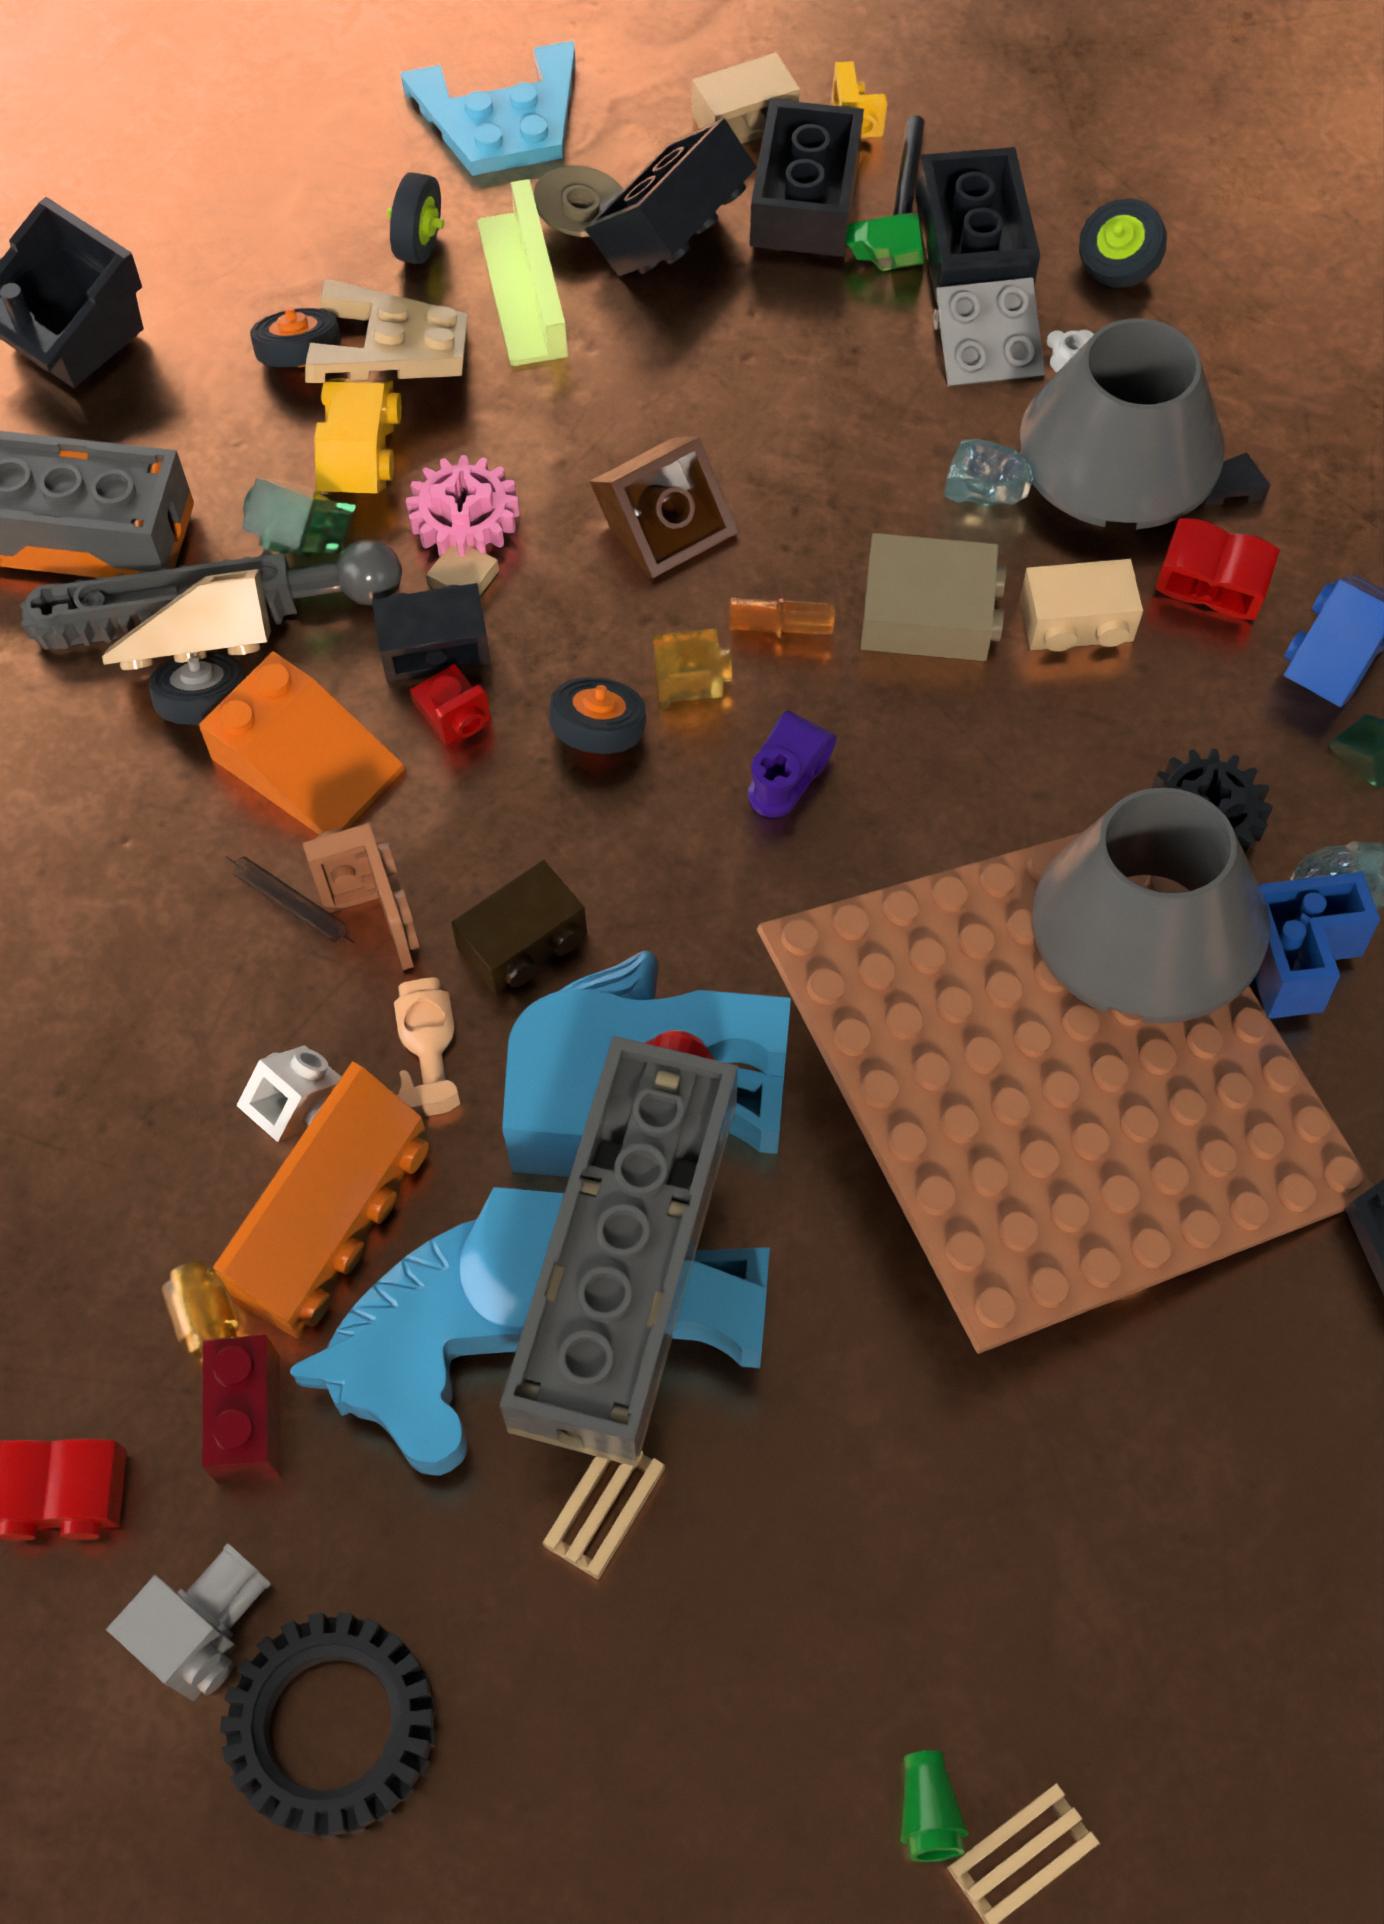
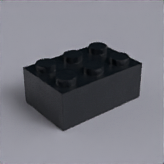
(806, 177)
(672, 199)
(975, 217)

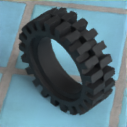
(256, 1694)

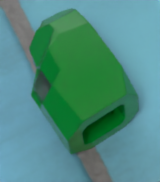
(887, 241)

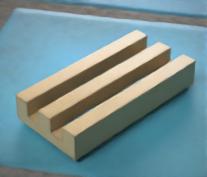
(574, 1554)
(1068, 1820)

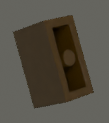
(520, 928)

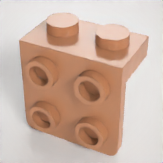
(355, 870)

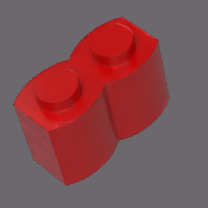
(1217, 568)
(60, 1486)

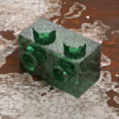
(296, 518)

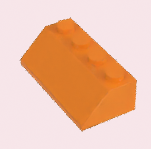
(323, 1203)

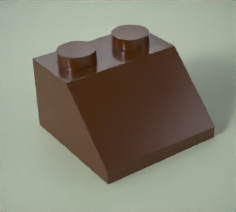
(665, 505)

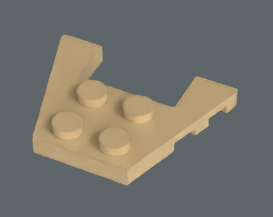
(400, 336)

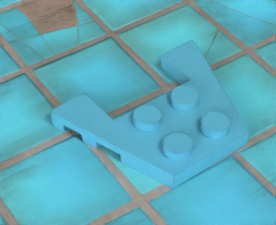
(501, 125)

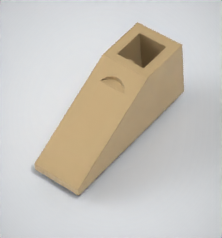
(210, 615)

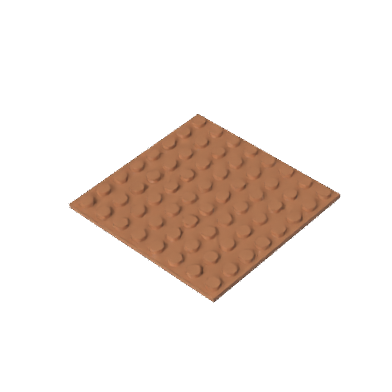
(1036, 1136)

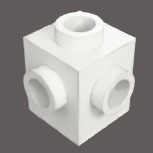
(288, 1091)

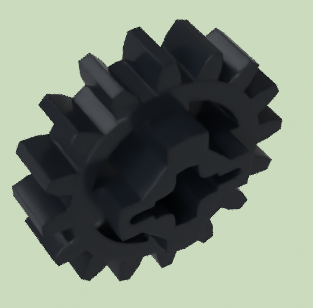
(1225, 788)

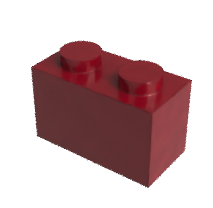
(241, 1409)

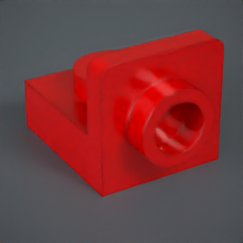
(452, 704)

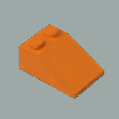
(299, 747)

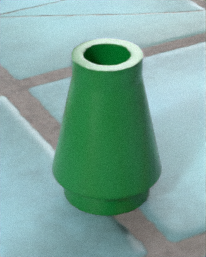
(931, 1813)

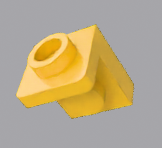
(850, 93)

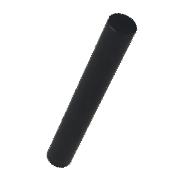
(909, 165)

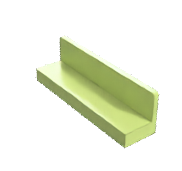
(523, 281)

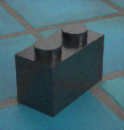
(431, 631)

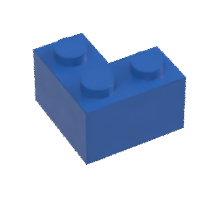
(1340, 641)
(1310, 929)

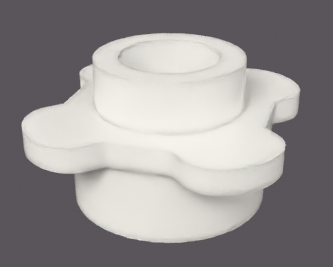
(1065, 346)

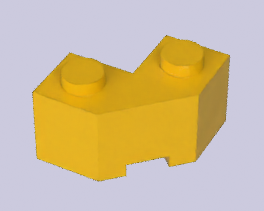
(352, 439)

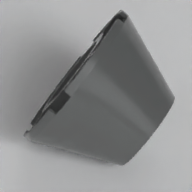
(1126, 428)
(1145, 947)

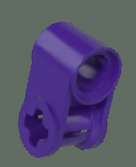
(788, 764)

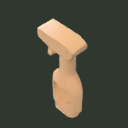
(426, 1030)

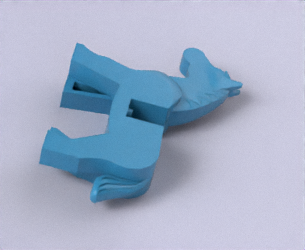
(478, 1279)

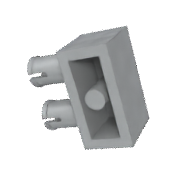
(188, 1633)

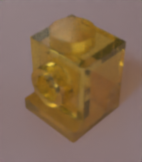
(689, 666)

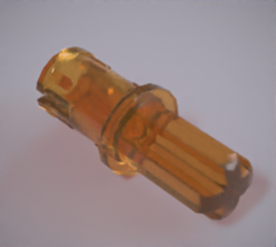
(781, 616)

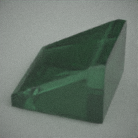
(1363, 748)

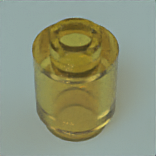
(198, 1306)

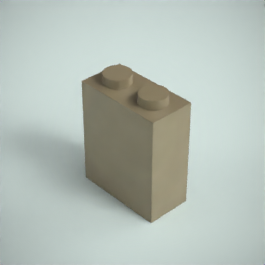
(932, 597)

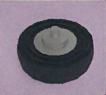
(194, 688)

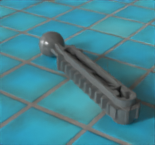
(114, 606)

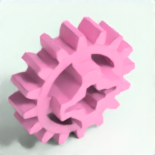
(463, 506)

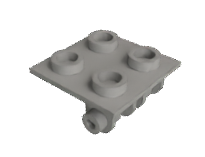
(989, 331)

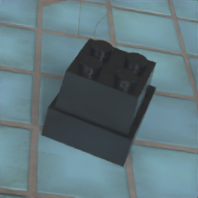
(67, 294)

